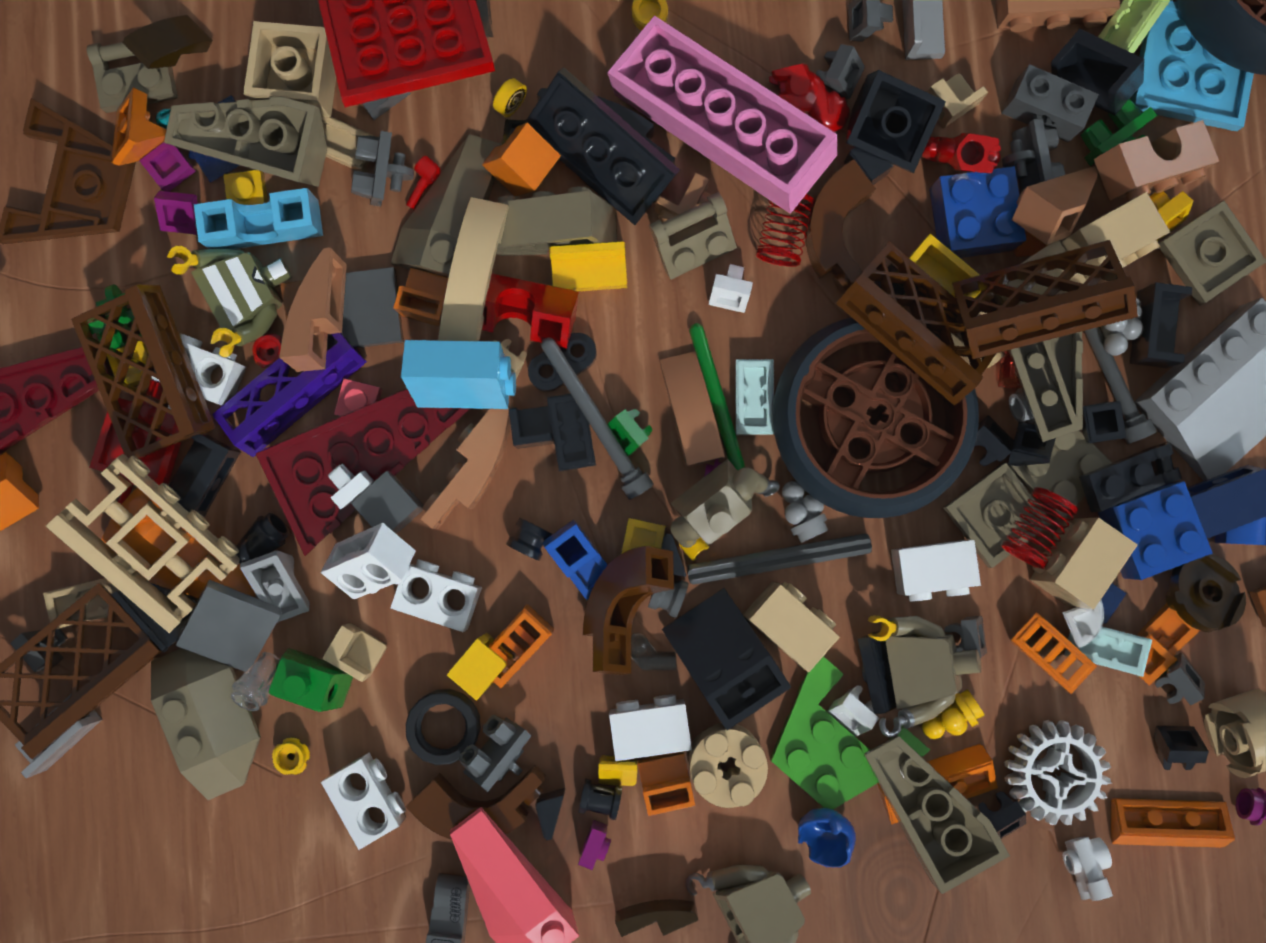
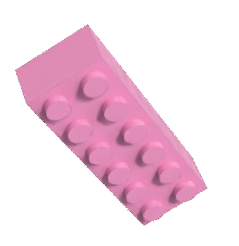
(723, 114)

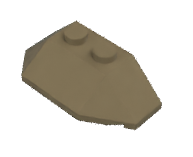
(202, 724)

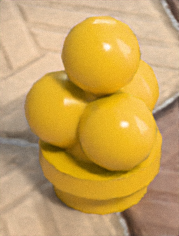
(954, 717)

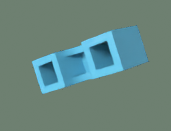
(284, 218)

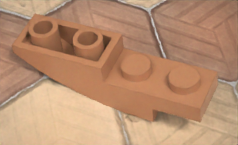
(484, 449)

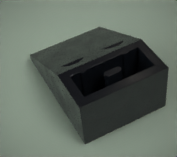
(726, 658)

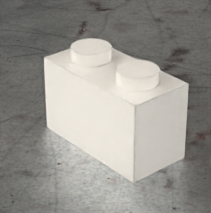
(936, 568)
(649, 728)

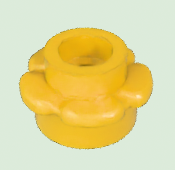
(283, 763)

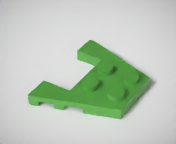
(821, 751)

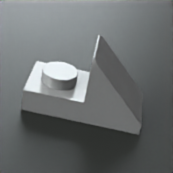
(275, 583)

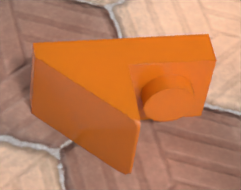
(133, 131)

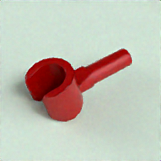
(429, 172)

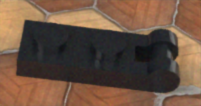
(1129, 477)

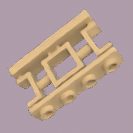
(121, 563)

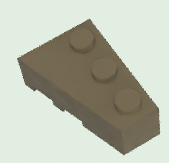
(556, 221)
(1052, 384)

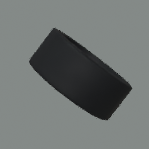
(414, 731)

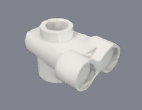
(1086, 860)

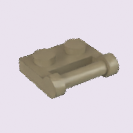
(116, 83)
(698, 243)

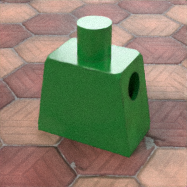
(308, 682)

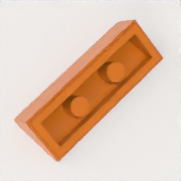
(967, 770)
(1170, 823)

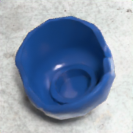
(828, 836)

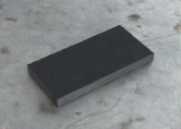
(601, 146)

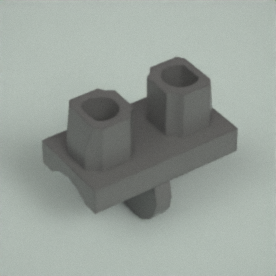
(1031, 154)
(373, 185)
(497, 754)

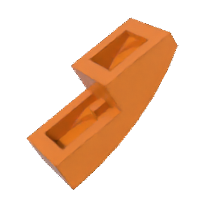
(1168, 636)

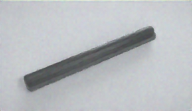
(779, 559)

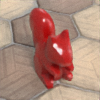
(809, 94)
(965, 152)

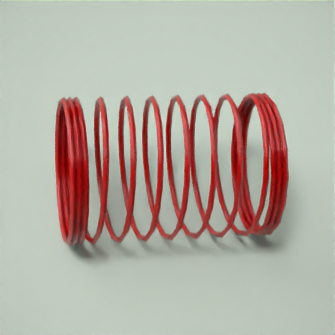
(781, 251)
(1026, 555)

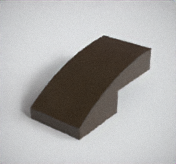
(166, 40)
(668, 913)

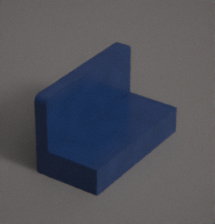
(1230, 499)

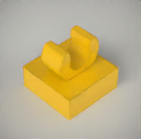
(1174, 210)

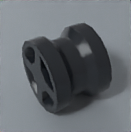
(528, 539)

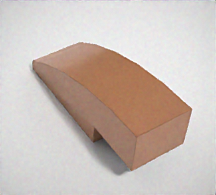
(315, 313)
(691, 409)

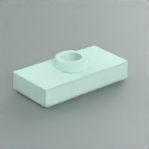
(754, 396)
(1117, 650)

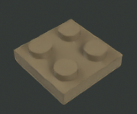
(1211, 253)
(1068, 461)
(990, 511)

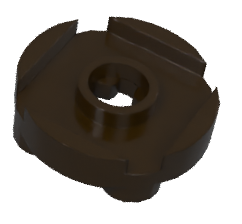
(1188, 598)

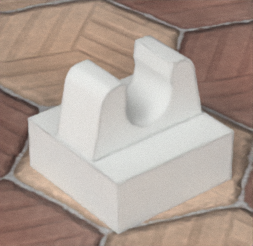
(730, 290)
(348, 485)
(852, 713)

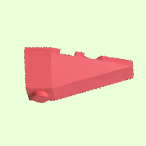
(508, 888)

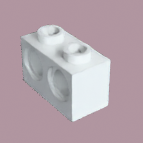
(203, 365)
(369, 561)
(435, 605)
(354, 804)

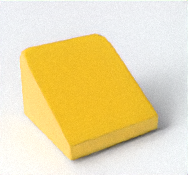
(617, 772)

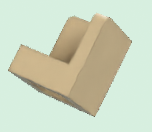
(958, 98)
(355, 652)

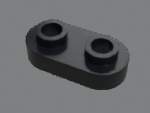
(578, 364)

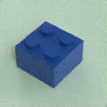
(977, 212)
(1162, 526)

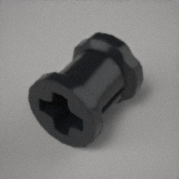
(600, 799)

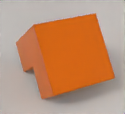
(522, 160)
(422, 297)
(16, 496)
(665, 783)

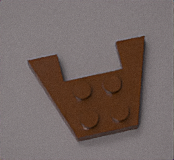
(83, 189)

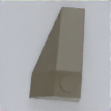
(264, 135)
(433, 228)
(939, 822)

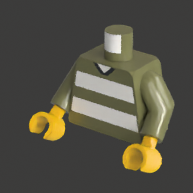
(236, 290)

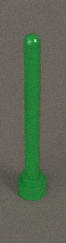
(716, 396)

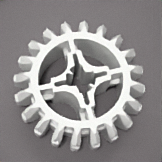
(1056, 802)

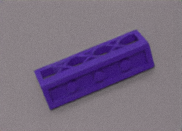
(291, 400)

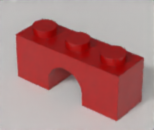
(544, 307)

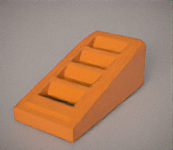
(534, 620)
(1051, 632)

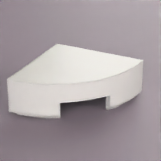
(1084, 623)

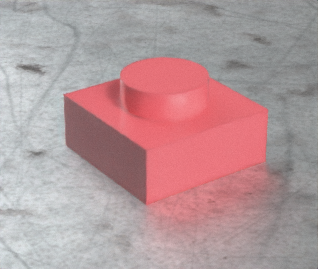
(355, 395)

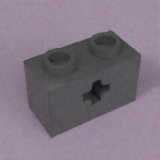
(1050, 98)

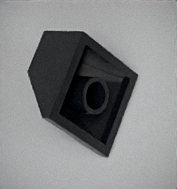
(893, 120)

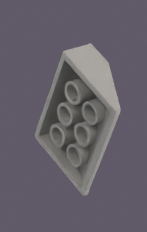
(1217, 398)

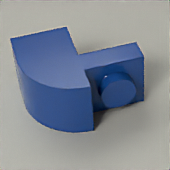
(576, 556)

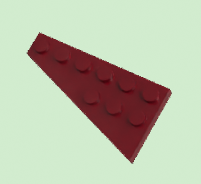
(42, 391)
(368, 439)

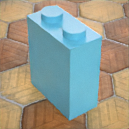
(458, 374)

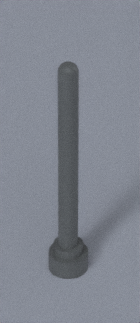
(1135, 424)
(633, 479)

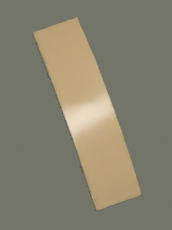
(472, 270)

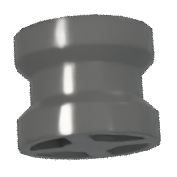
(671, 599)

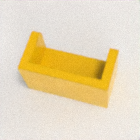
(942, 266)
(478, 667)

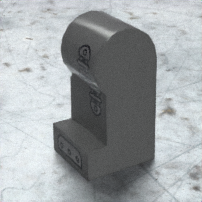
(449, 910)

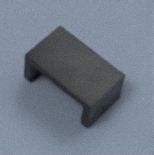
(1101, 69)
(1159, 319)
(203, 473)

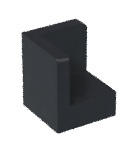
(531, 427)

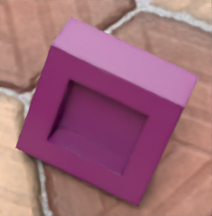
(167, 166)
(176, 212)
(595, 845)

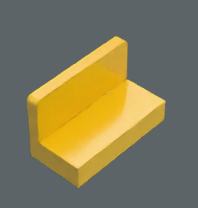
(589, 266)

